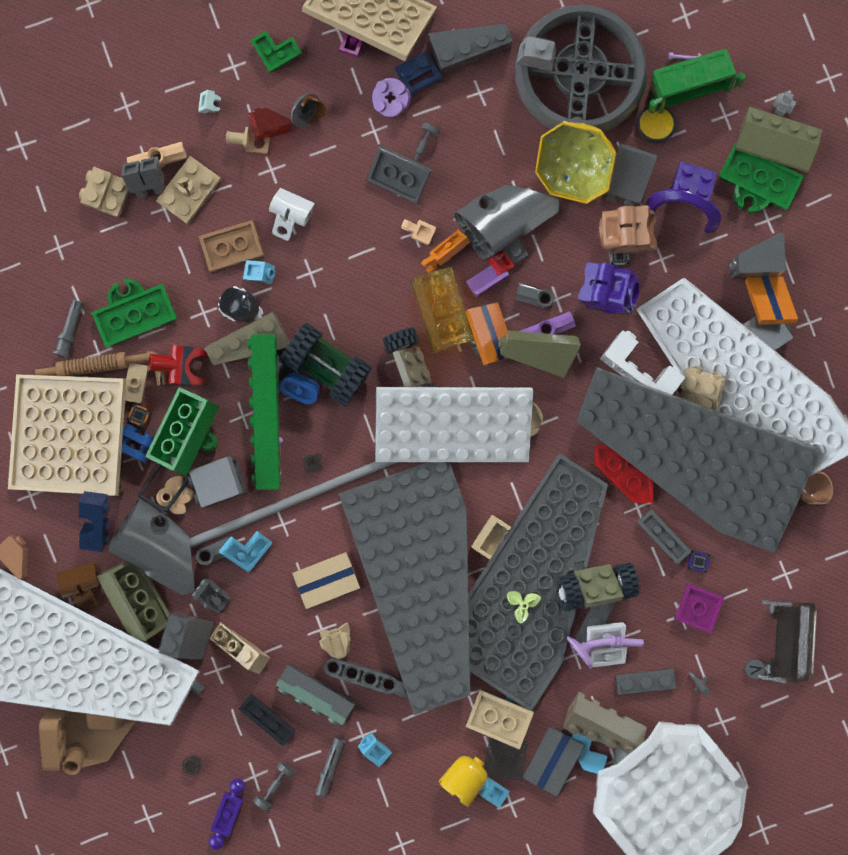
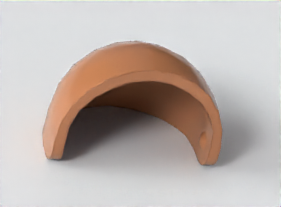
(817, 489)

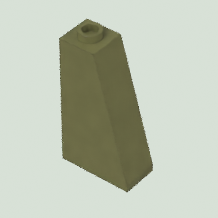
(540, 350)

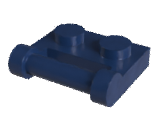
(416, 68)

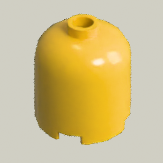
(465, 779)

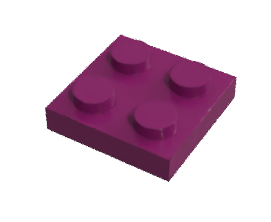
(699, 608)

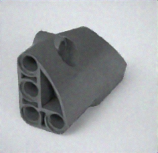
(504, 217)
(155, 547)

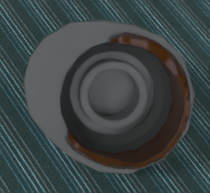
(307, 110)

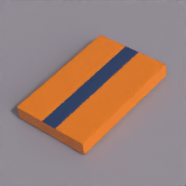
(771, 300)
(487, 328)

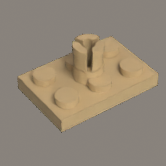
(188, 190)

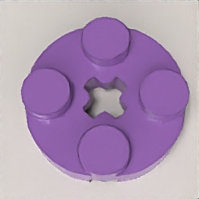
(397, 106)

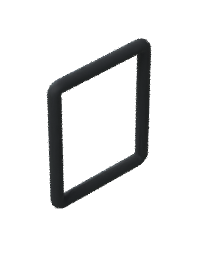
(140, 495)

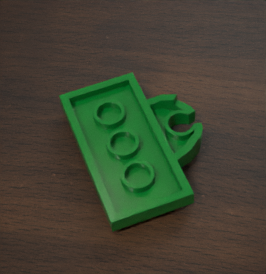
(759, 180)
(133, 313)

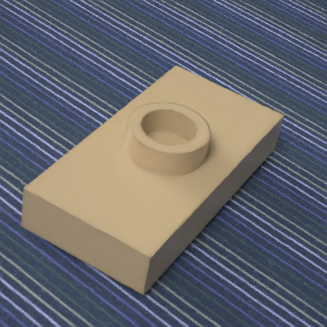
(136, 382)

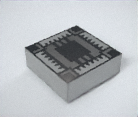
(619, 259)

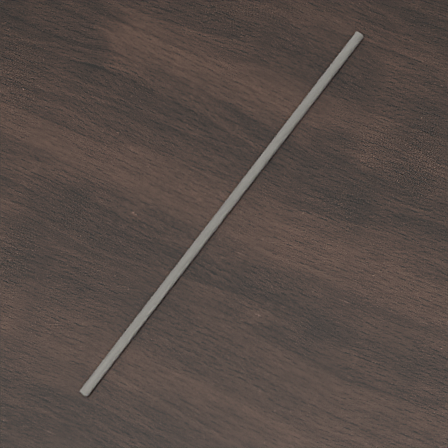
(288, 502)

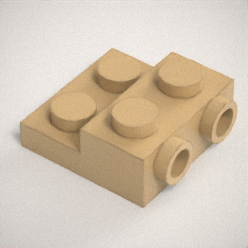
(104, 192)
(702, 387)

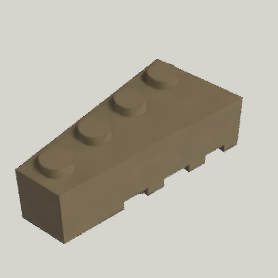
(235, 344)
(603, 725)

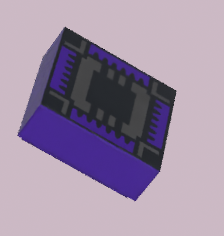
(698, 561)

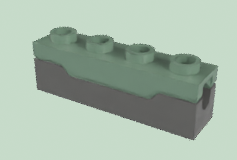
(315, 694)

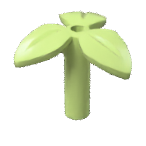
(521, 612)

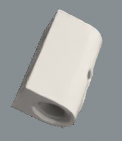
(289, 210)

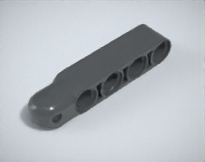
(362, 671)

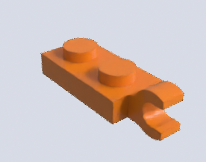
(445, 250)

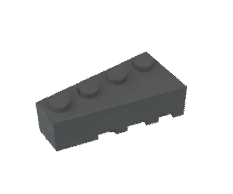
(466, 46)

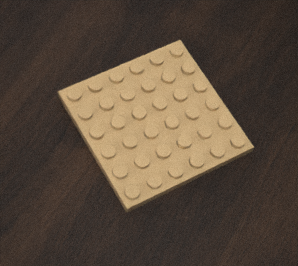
(67, 434)

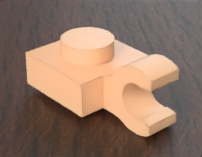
(421, 232)

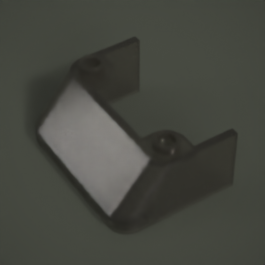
(793, 641)

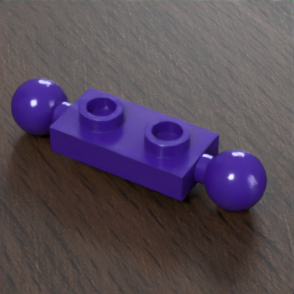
(226, 814)

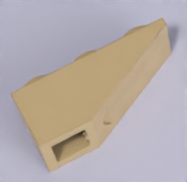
(240, 648)

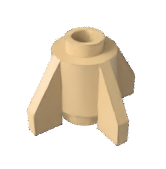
(336, 641)

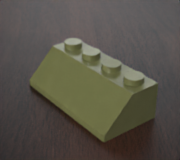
(778, 139)
(134, 600)

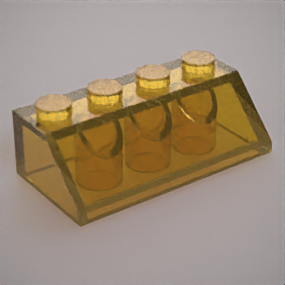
(442, 310)

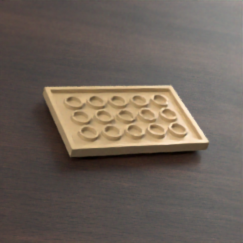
(381, 23)

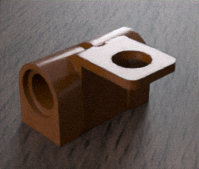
(80, 584)

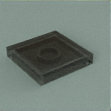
(505, 760)

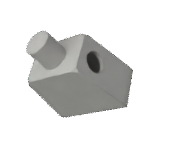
(537, 53)

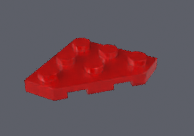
(623, 475)

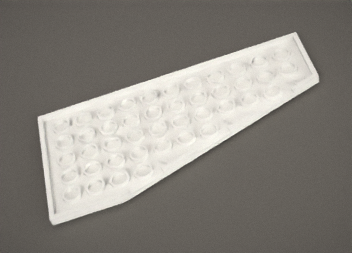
(758, 382)
(80, 664)

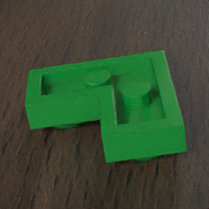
(275, 56)

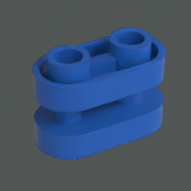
(300, 387)
(145, 440)

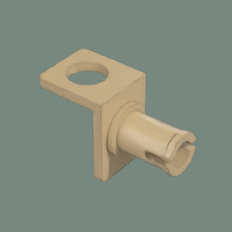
(247, 140)

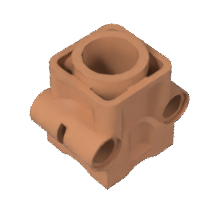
(628, 230)

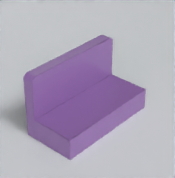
(485, 281)

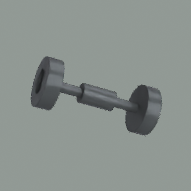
(430, 130)
(262, 802)

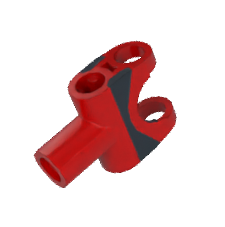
(177, 365)

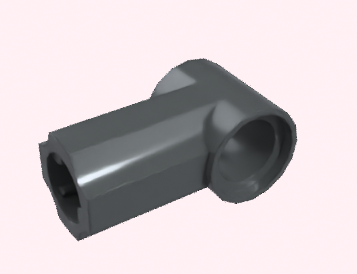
(532, 296)
(213, 550)

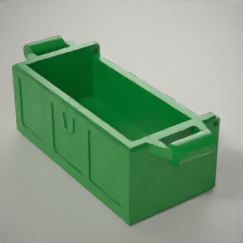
(693, 80)

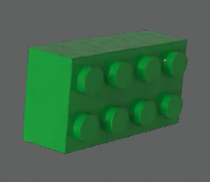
(182, 431)

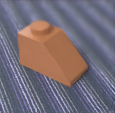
(15, 555)

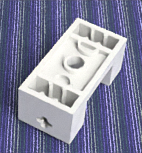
(615, 358)

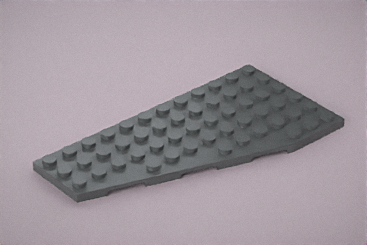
(712, 463)
(545, 542)
(416, 563)

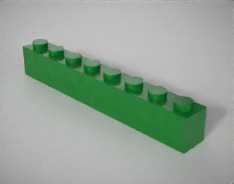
(265, 411)

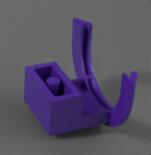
(692, 186)

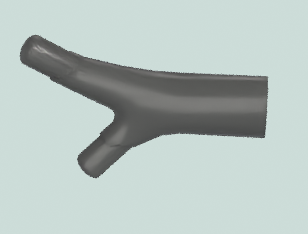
(701, 684)

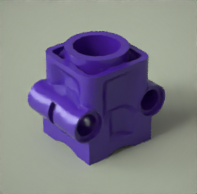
(609, 288)

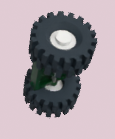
(325, 363)

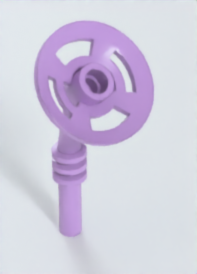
(614, 641)

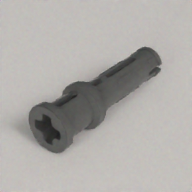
(66, 338)

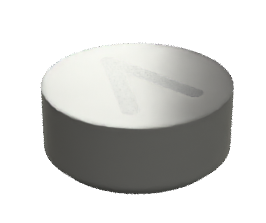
(754, 668)

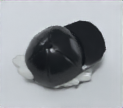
(239, 305)

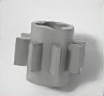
(784, 103)

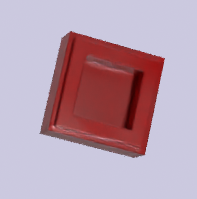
(501, 263)

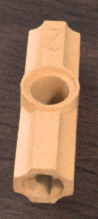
(169, 154)

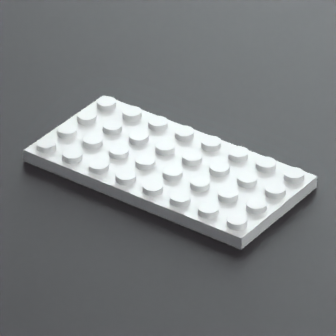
(453, 424)

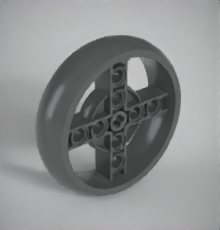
(586, 19)

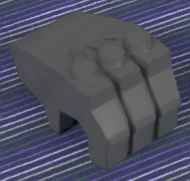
(211, 596)

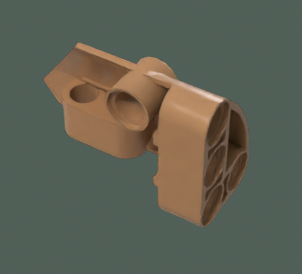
(79, 739)

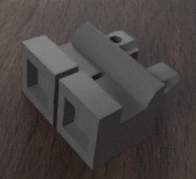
(143, 176)

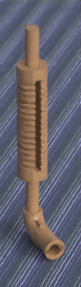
(98, 364)

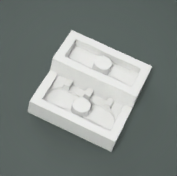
(607, 655)

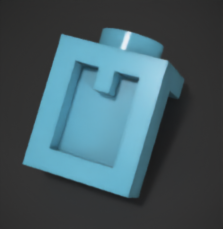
(259, 272)
(374, 749)
(494, 792)

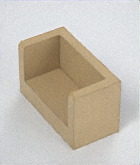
(490, 536)

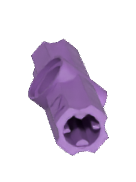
(557, 324)

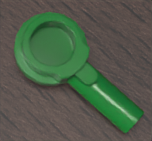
(209, 442)

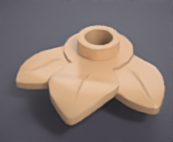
(171, 489)

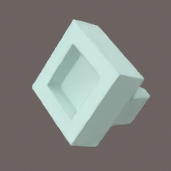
(206, 102)

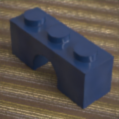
(95, 509)

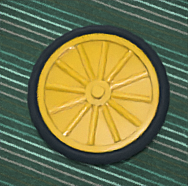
(656, 126)

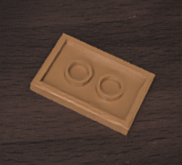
(231, 246)

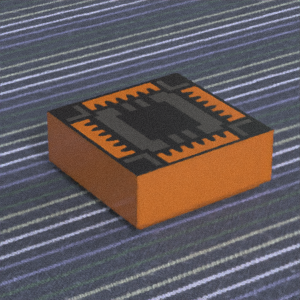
(139, 415)

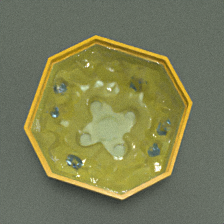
(575, 162)

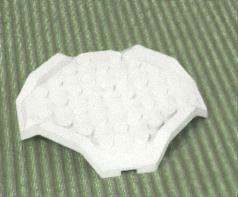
(672, 795)

